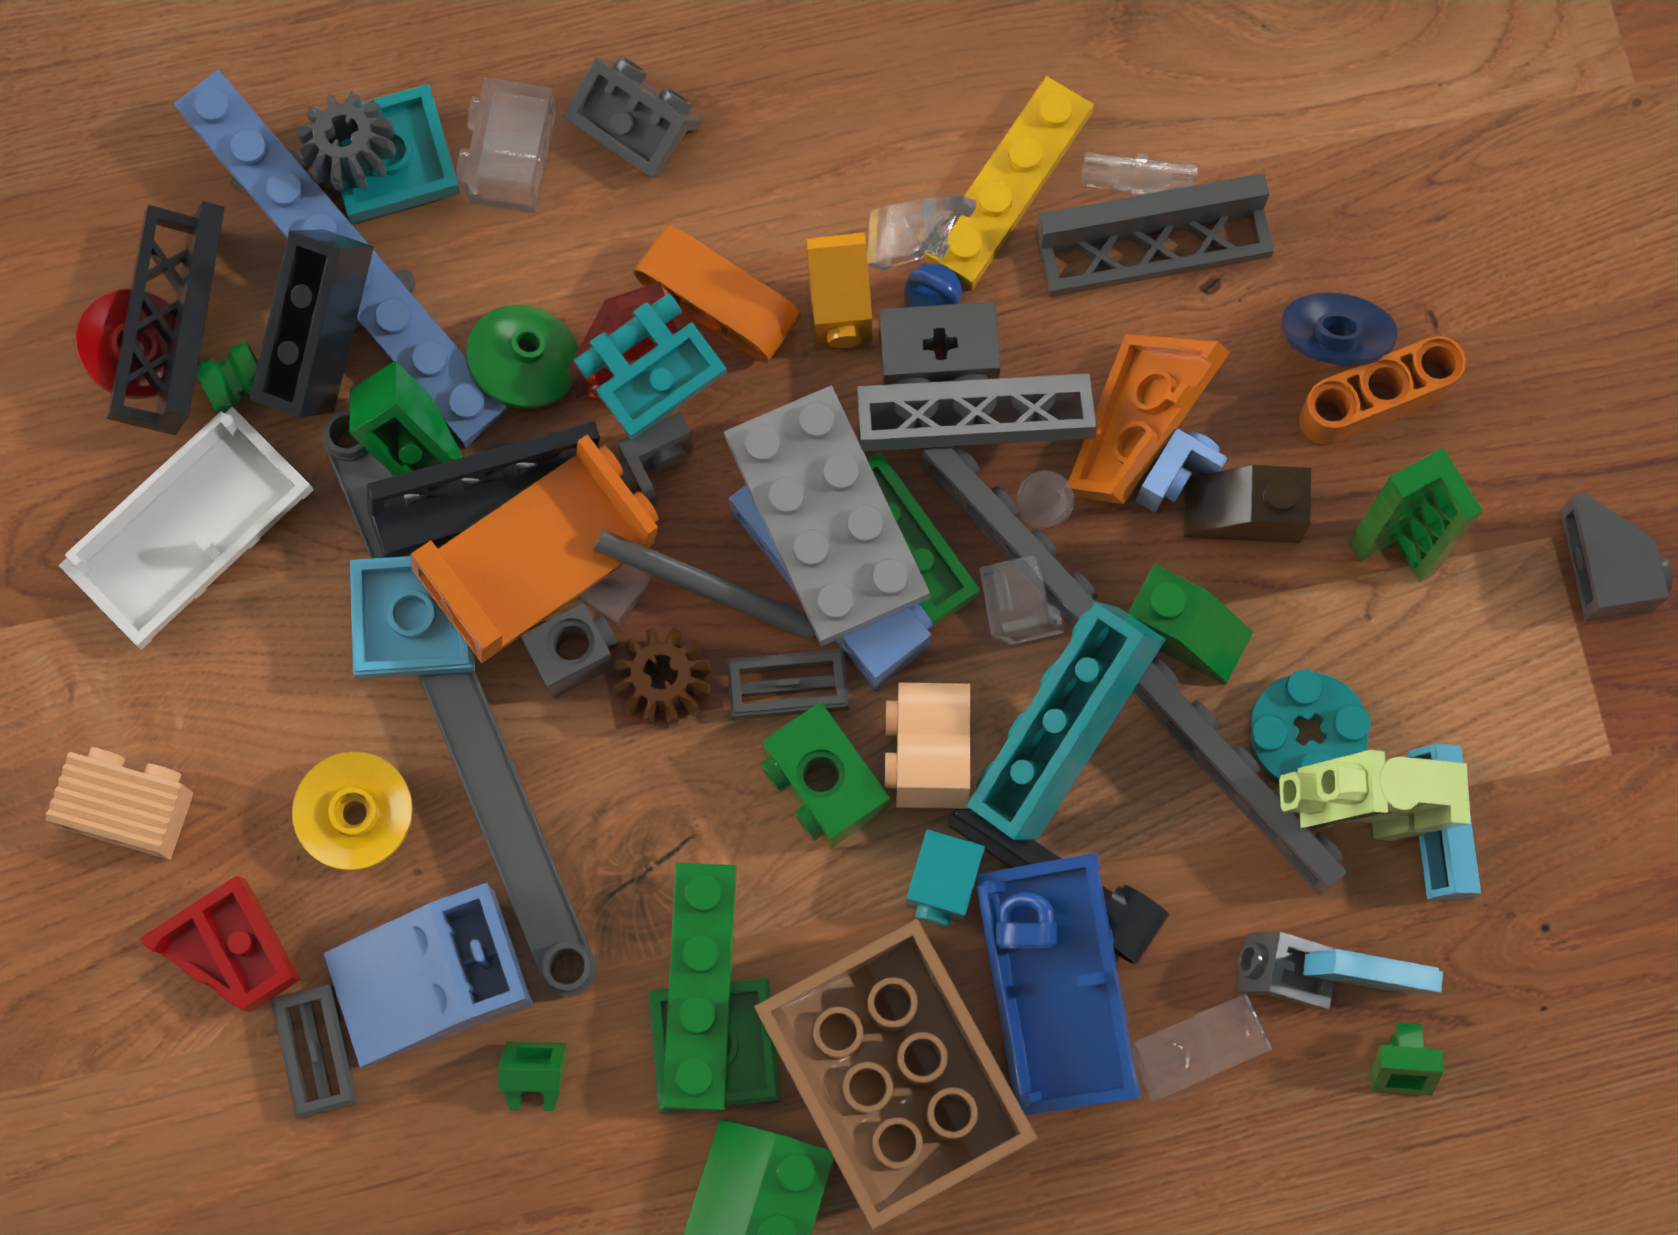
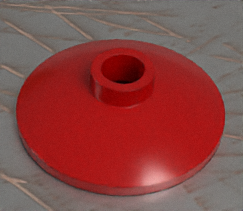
(100, 336)

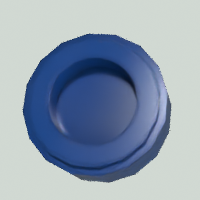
(932, 286)
(1026, 934)

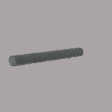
(704, 584)

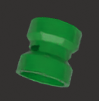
(228, 379)

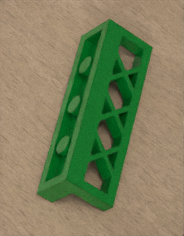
(1422, 511)

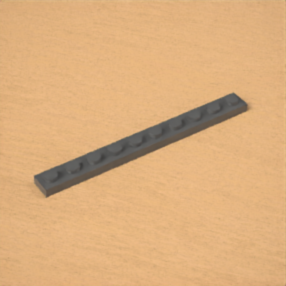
(1188, 723)

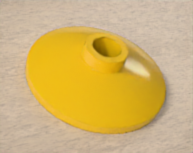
(332, 790)

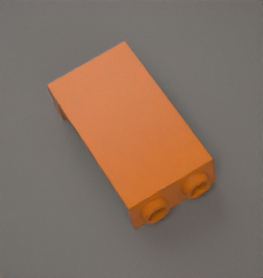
(534, 550)

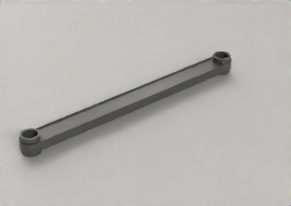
(483, 767)

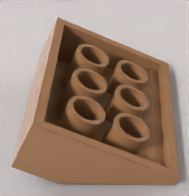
(895, 1074)

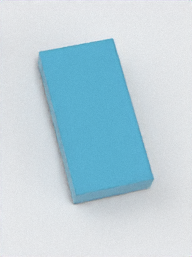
(1373, 971)

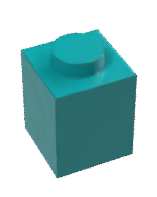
(943, 879)

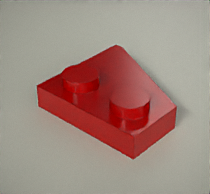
(227, 946)

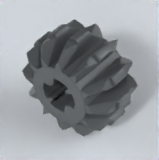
(339, 122)

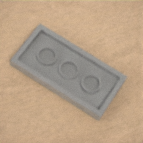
(826, 515)

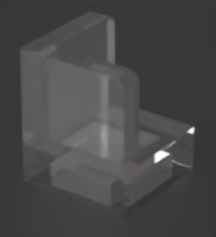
(1018, 601)

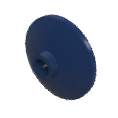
(1339, 329)

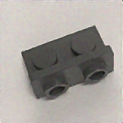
(631, 114)

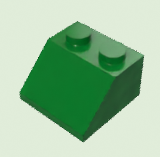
(759, 1184)

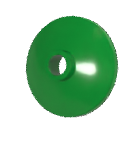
(518, 376)

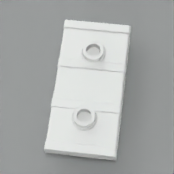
(184, 526)

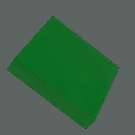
(751, 1053)

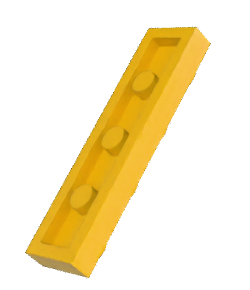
(1014, 178)

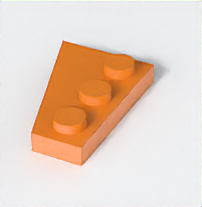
(1140, 409)

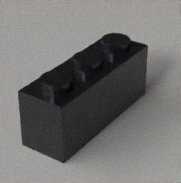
(311, 322)

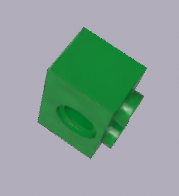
(817, 741)

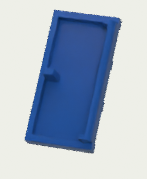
(1060, 1003)

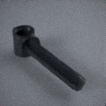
(1130, 913)

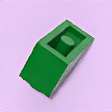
(399, 422)
(1192, 622)

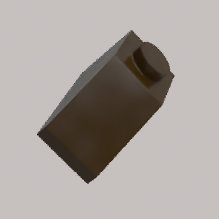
(1249, 504)

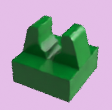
(1406, 1064)
(532, 1069)

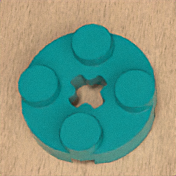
(1305, 697)

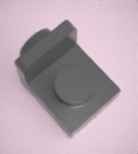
(657, 447)
(1274, 967)

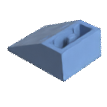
(428, 975)

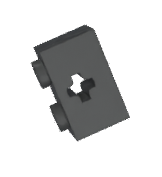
(963, 330)

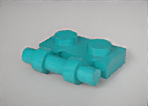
(659, 380)

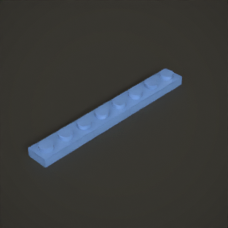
(297, 203)

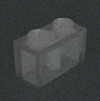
(507, 144)

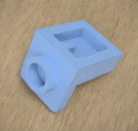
(1168, 473)

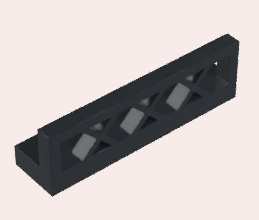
(188, 319)
(456, 494)

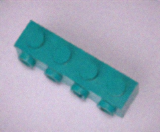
(1065, 721)

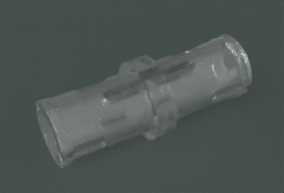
(1135, 174)

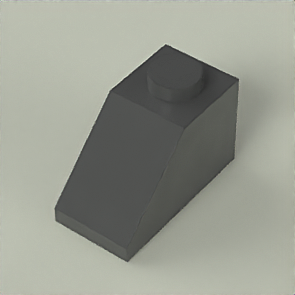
(1612, 561)

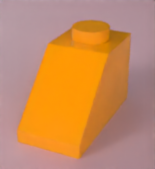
(839, 289)

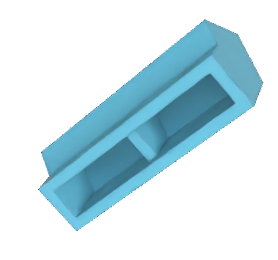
(1457, 844)

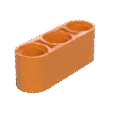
(718, 293)
(1399, 371)

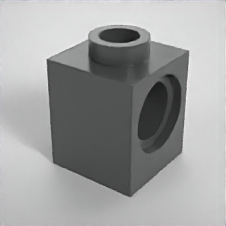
(562, 674)

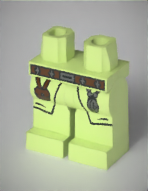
(1394, 794)

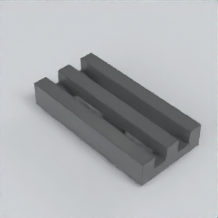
(789, 661)
(326, 1101)

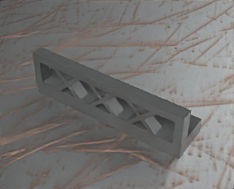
(1151, 215)
(976, 412)

